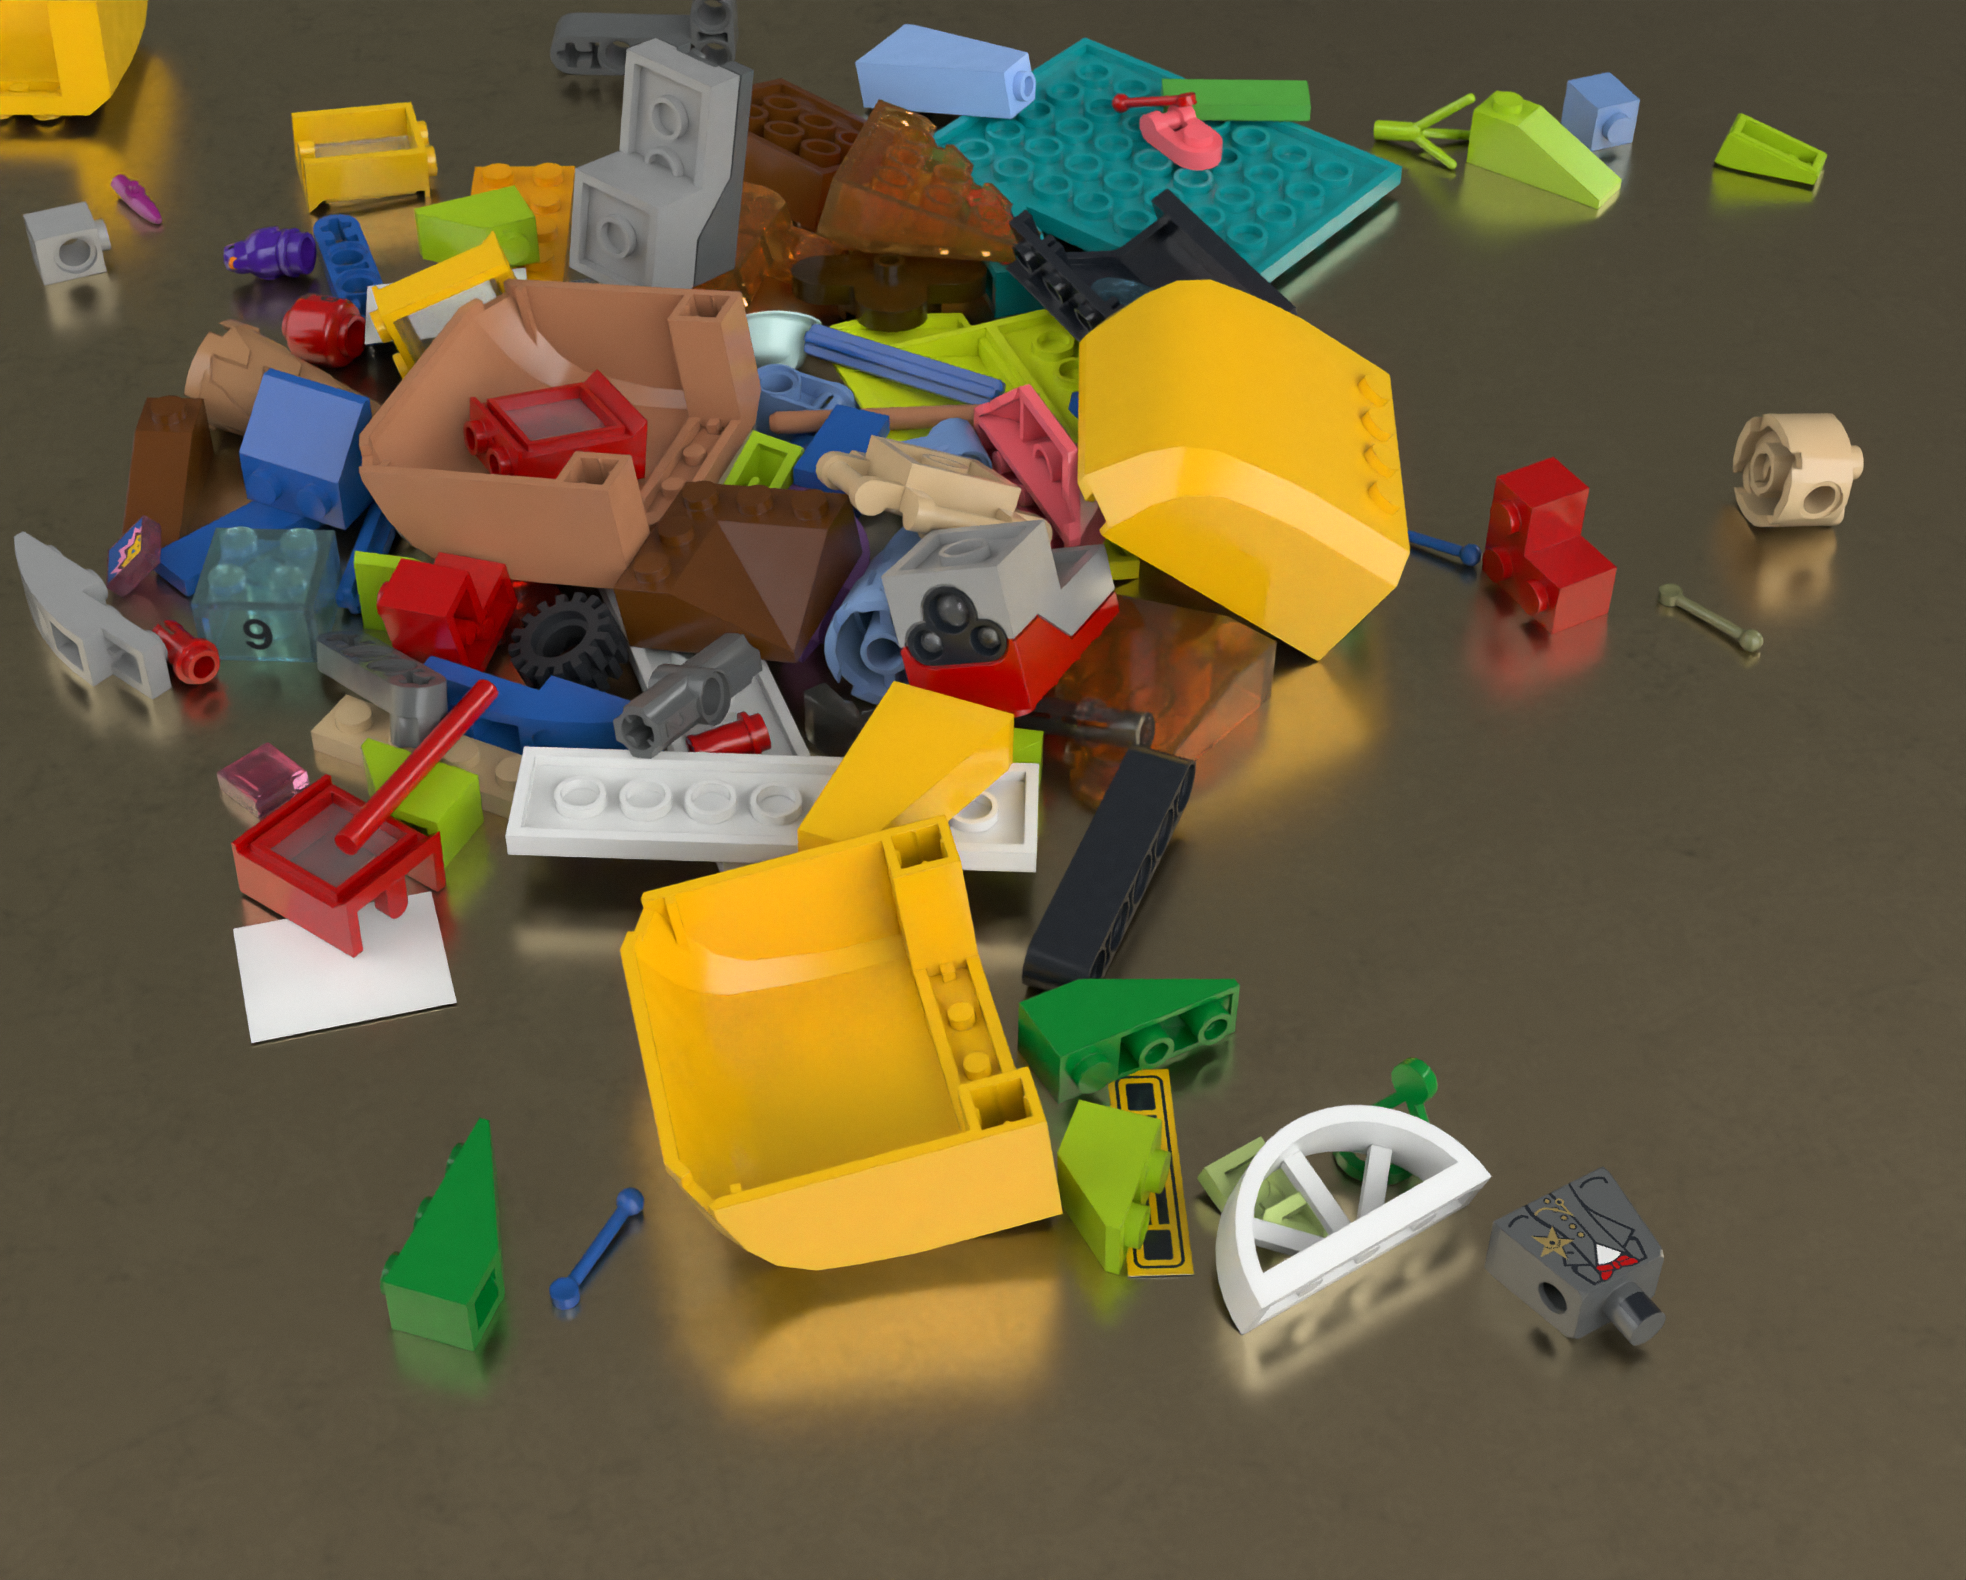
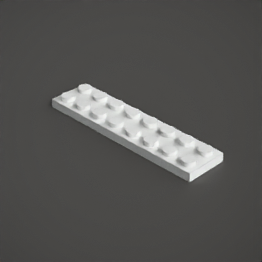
(725, 808)

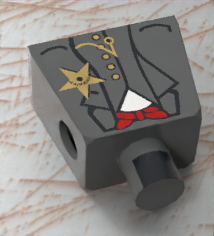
(1581, 1259)

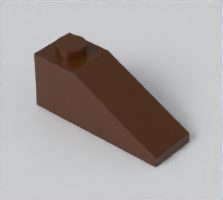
(168, 465)

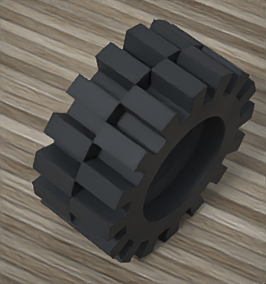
(559, 627)

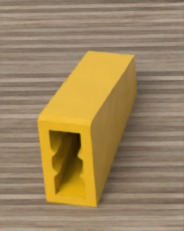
(909, 764)

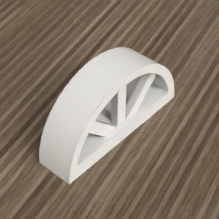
(1385, 1135)

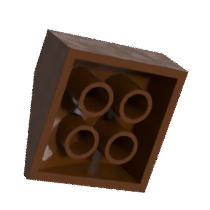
(739, 565)

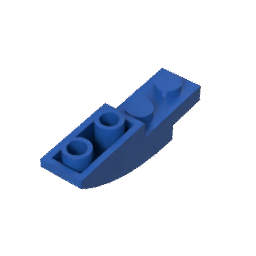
(521, 716)

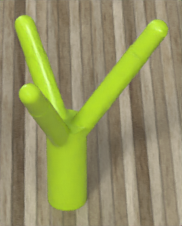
(1419, 131)

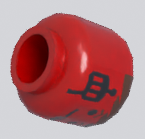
(324, 330)

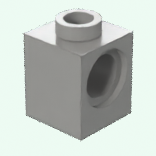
(52, 228)

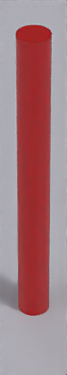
(415, 767)

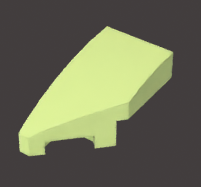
(1276, 1198)

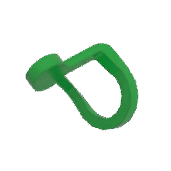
(1415, 1085)

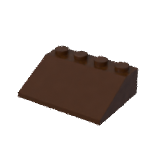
(797, 146)

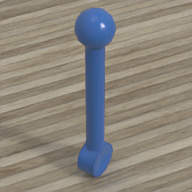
(1469, 554)
(565, 1290)

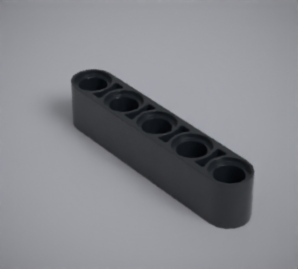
(1110, 869)

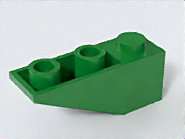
(1111, 1028)
(452, 1265)

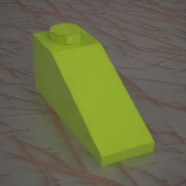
(1536, 149)

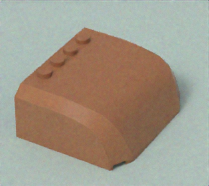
(667, 350)

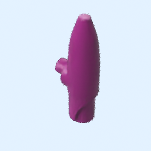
(136, 198)

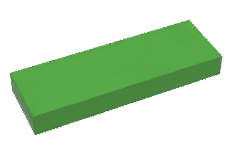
(1244, 99)

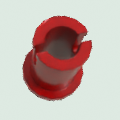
(192, 658)
(741, 736)

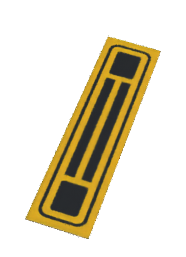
(1167, 1238)

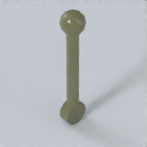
(1671, 595)

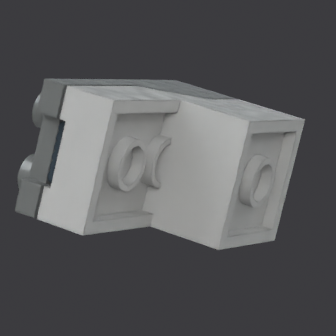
(673, 191)

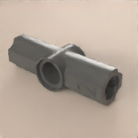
(687, 695)

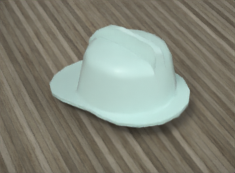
(779, 337)

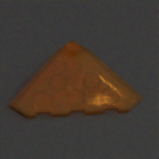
(912, 196)
(1181, 665)

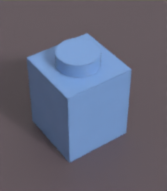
(1600, 111)

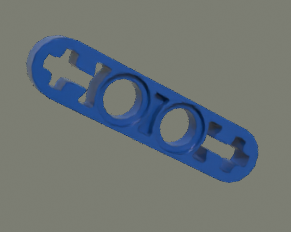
(336, 259)

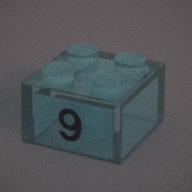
(267, 593)

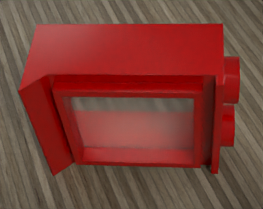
(544, 427)
(303, 876)

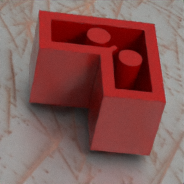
(1539, 550)
(447, 608)

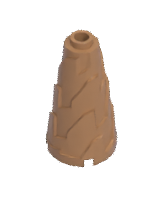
(231, 368)

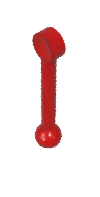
(1122, 103)

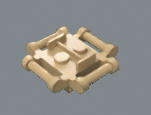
(923, 486)

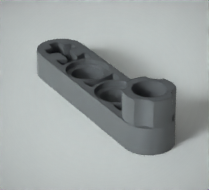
(388, 679)

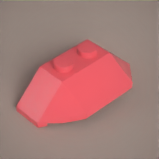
(1041, 459)

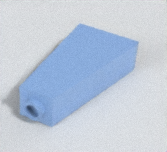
(946, 74)

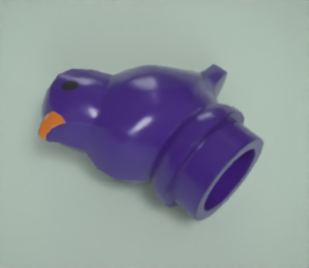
(271, 253)

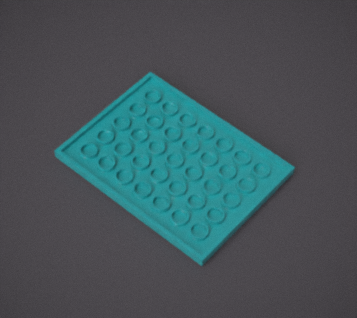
(1095, 175)

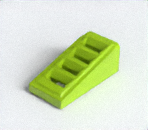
(1769, 152)

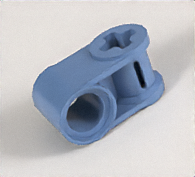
(795, 391)

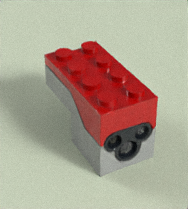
(997, 611)

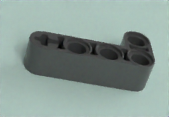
(701, 27)

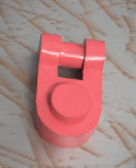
(1182, 137)

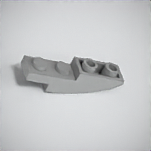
(81, 627)

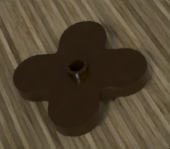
(887, 289)

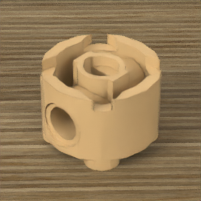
(1795, 470)

